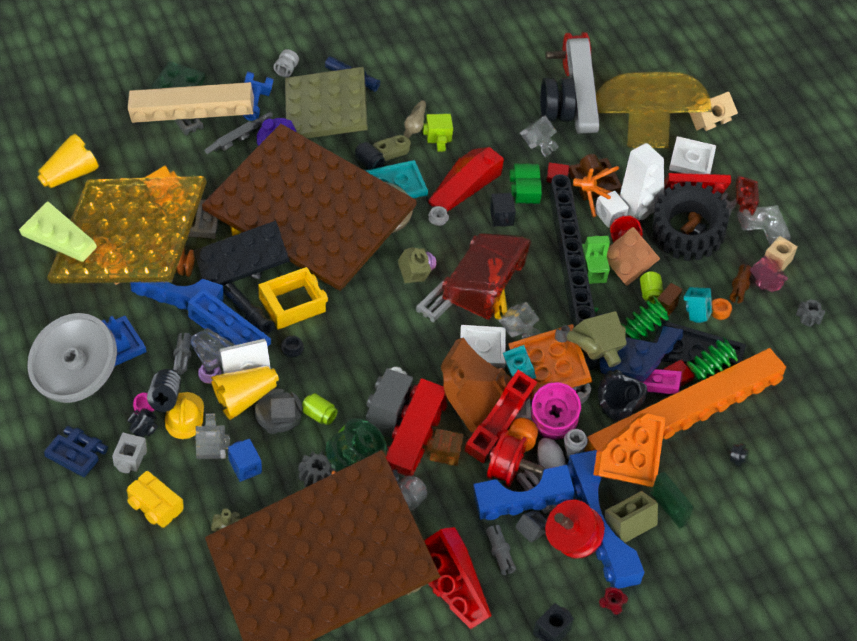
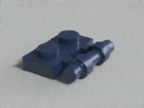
(73, 456)

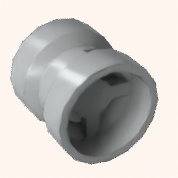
(286, 63)

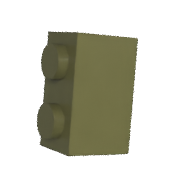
(632, 516)

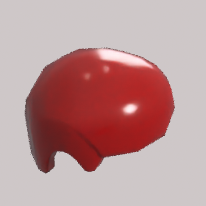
(622, 225)

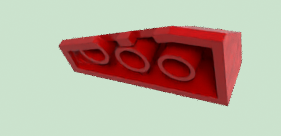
(458, 578)

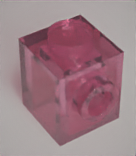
(768, 274)

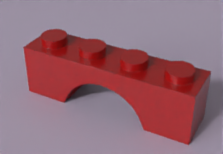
(501, 417)

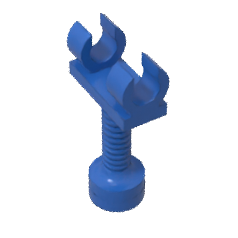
(258, 88)

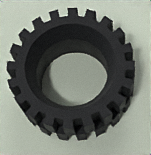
(690, 200)

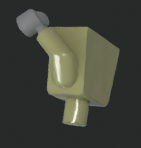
(597, 336)

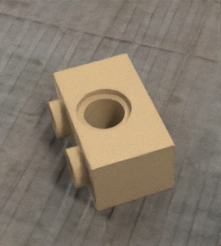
(723, 108)

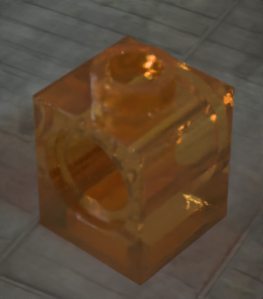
(445, 447)

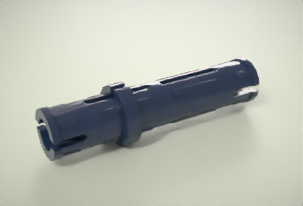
(334, 65)

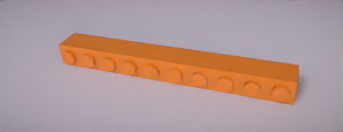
(705, 397)

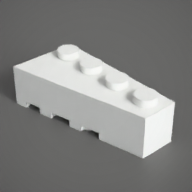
(643, 181)

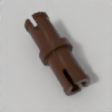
(740, 283)

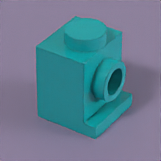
(698, 304)
(518, 359)

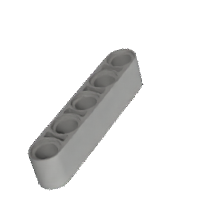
(582, 73)

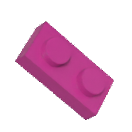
(664, 381)

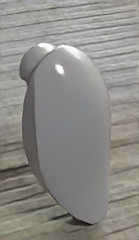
(549, 454)

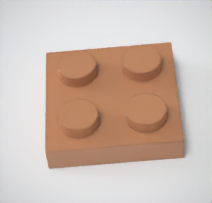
(631, 256)

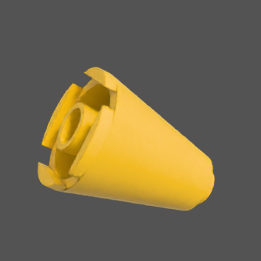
(67, 163)
(243, 388)

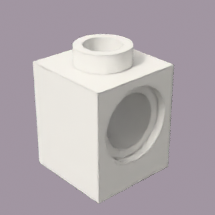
(611, 208)

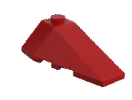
(467, 177)

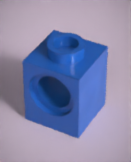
(244, 460)

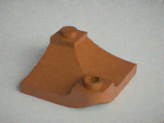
(472, 383)

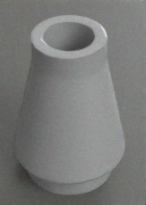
(575, 442)

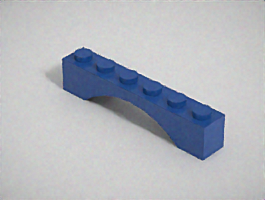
(620, 561)

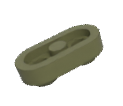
(393, 147)

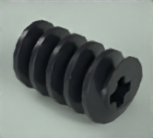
(164, 390)

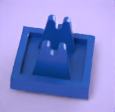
(127, 340)

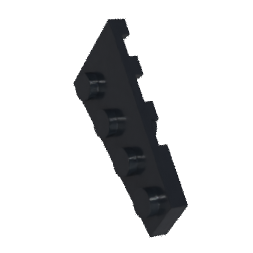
(694, 343)

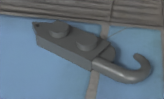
(240, 133)

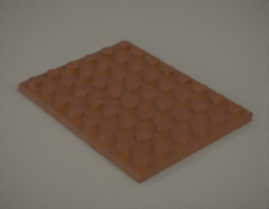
(323, 205)
(322, 555)

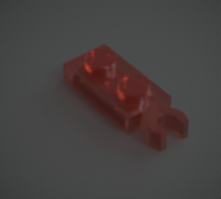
(747, 194)

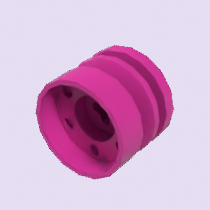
(563, 401)

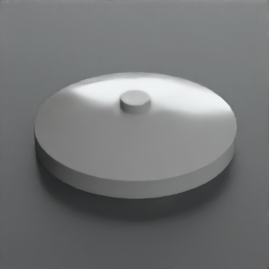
(72, 358)

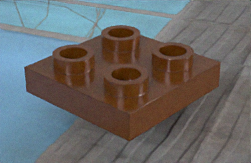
(608, 182)

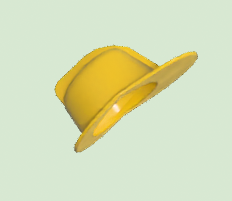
(185, 416)

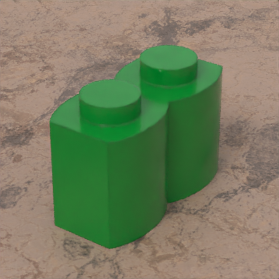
(526, 183)

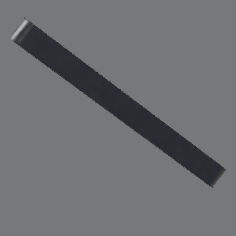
(571, 255)

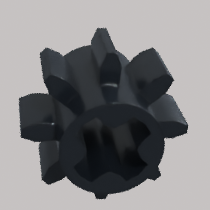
(142, 423)

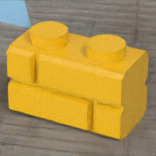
(154, 499)

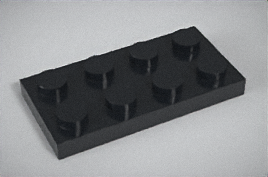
(242, 254)

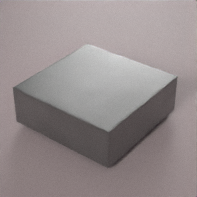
(283, 410)

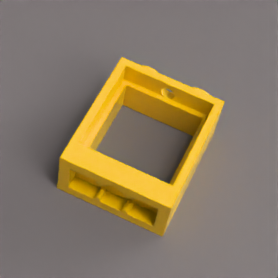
(287, 283)

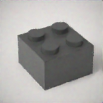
(389, 401)

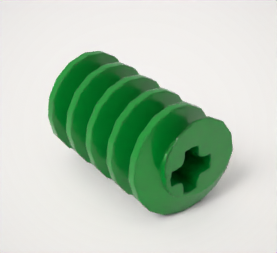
(645, 319)
(713, 360)

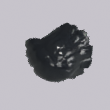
(620, 395)

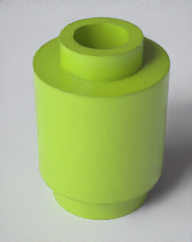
(651, 286)
(319, 409)

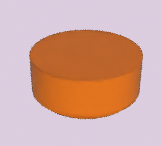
(721, 308)

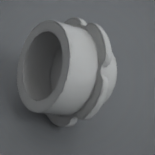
(438, 216)

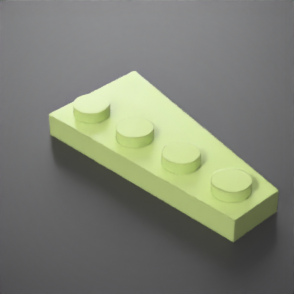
(57, 232)

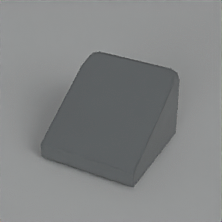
(532, 525)

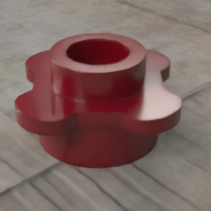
(617, 595)

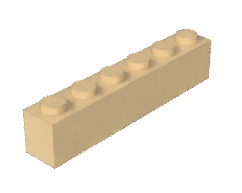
(191, 102)

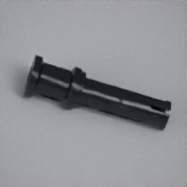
(252, 314)

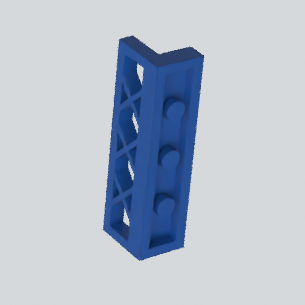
(218, 317)

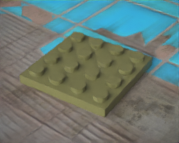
(327, 102)

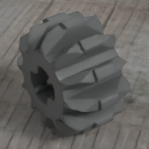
(314, 468)

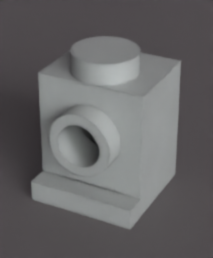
(129, 453)

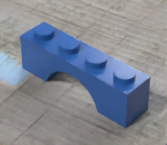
(176, 295)
(496, 500)

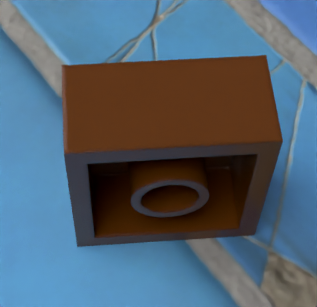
(670, 298)

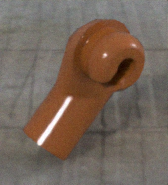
(689, 227)

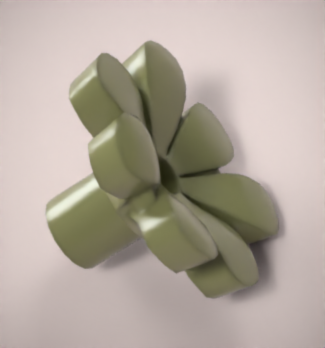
(225, 519)

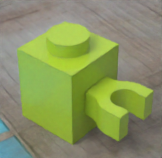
(438, 130)

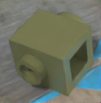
(414, 265)

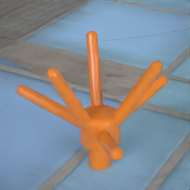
(589, 184)

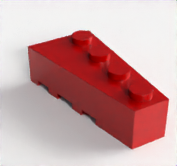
(416, 427)

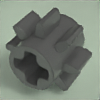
(810, 312)

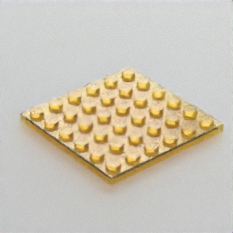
(136, 229)

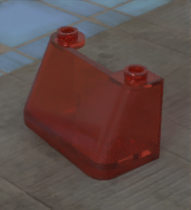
(485, 272)

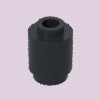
(369, 156)

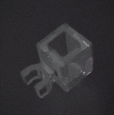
(539, 134)
(520, 320)
(211, 440)

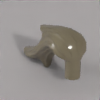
(415, 120)

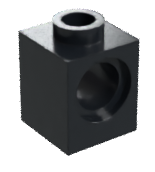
(502, 209)
(546, 632)

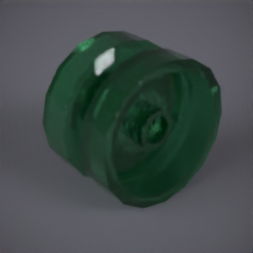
(354, 443)

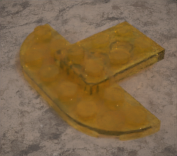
(649, 101)

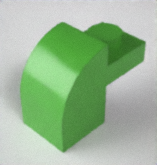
(596, 260)

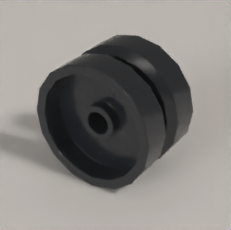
(557, 99)

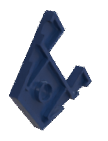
(642, 357)

